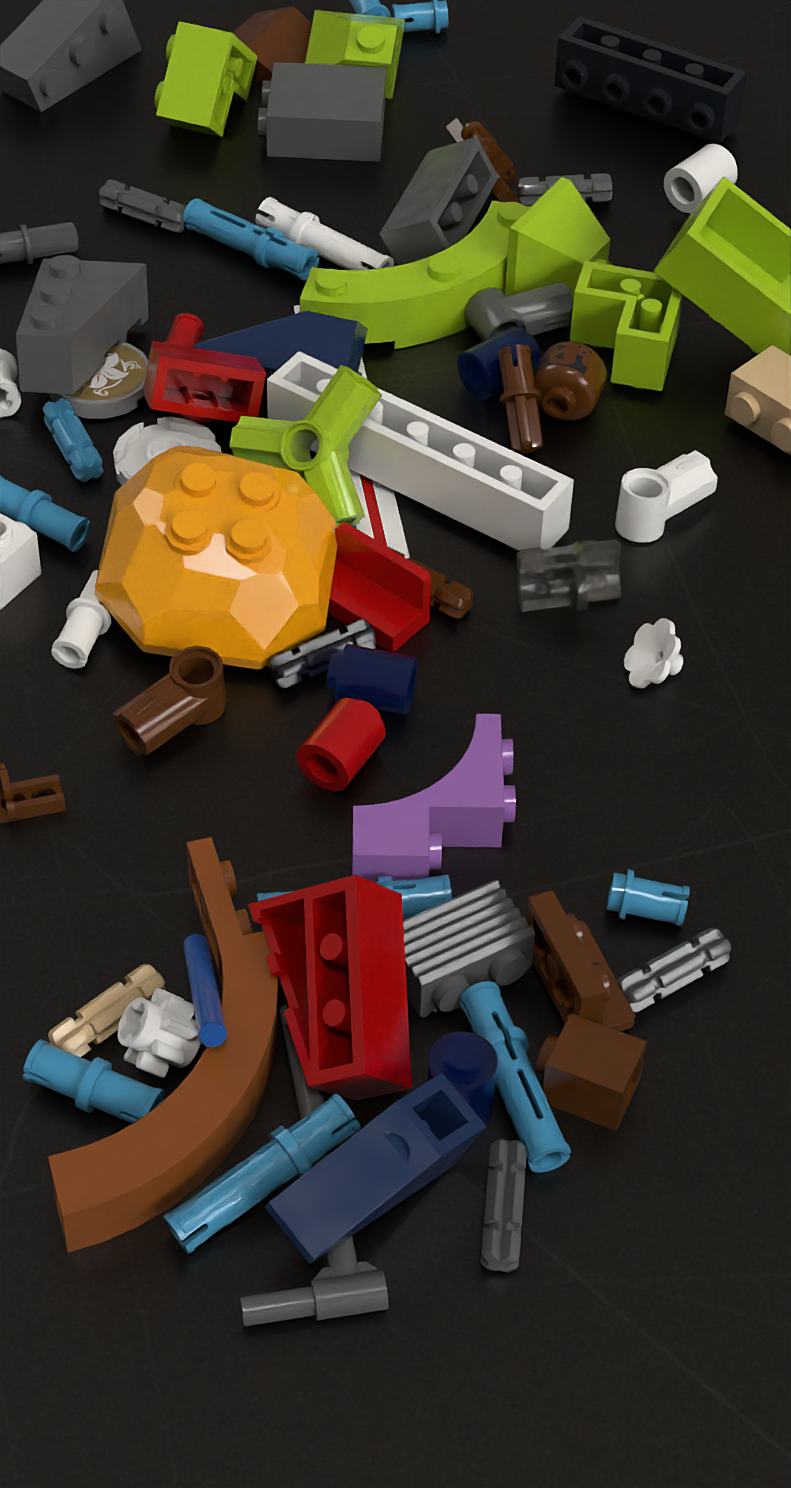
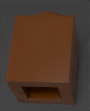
(591, 1070)

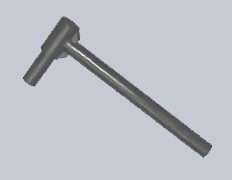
(342, 1287)

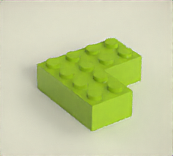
(735, 267)

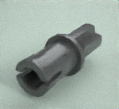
(37, 242)

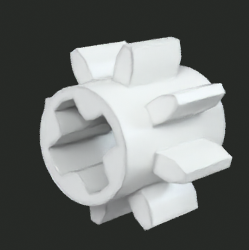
(159, 1033)

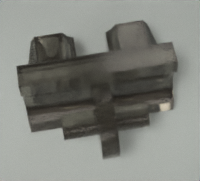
(568, 575)

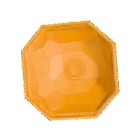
(217, 557)

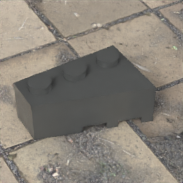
(64, 49)
(75, 318)

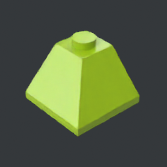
(357, 41)
(554, 241)

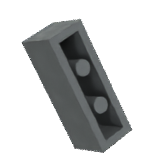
(439, 202)

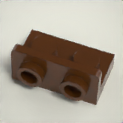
(574, 966)

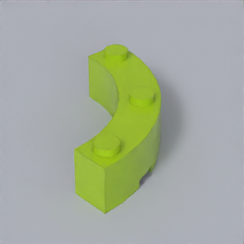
(423, 297)

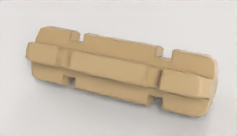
(102, 1015)

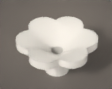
(653, 654)

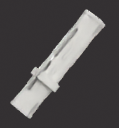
(330, 244)

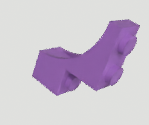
(457, 811)

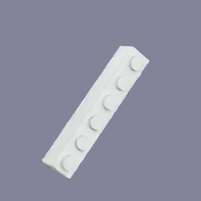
(438, 462)

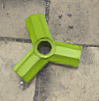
(335, 422)

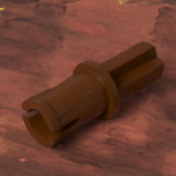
(520, 399)

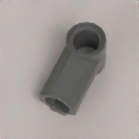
(531, 310)

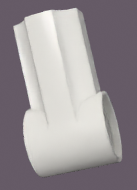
(654, 496)

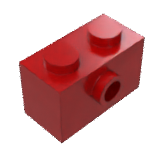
(203, 383)

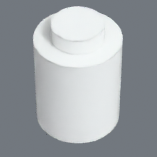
(697, 175)

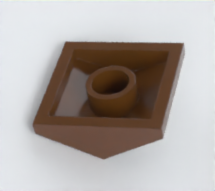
(275, 37)

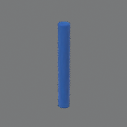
(204, 991)

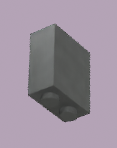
(323, 111)

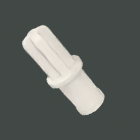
(85, 622)

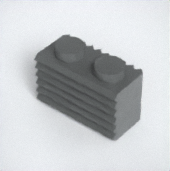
(464, 944)

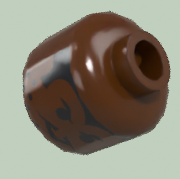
(570, 378)

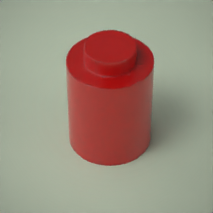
(341, 744)

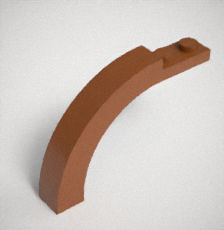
(183, 1140)

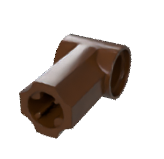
(185, 696)

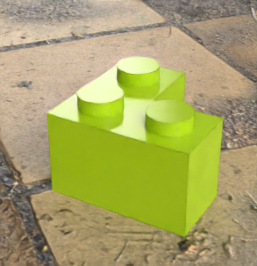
(203, 77)
(631, 314)

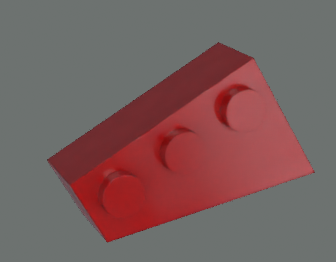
(343, 983)

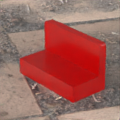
(378, 587)

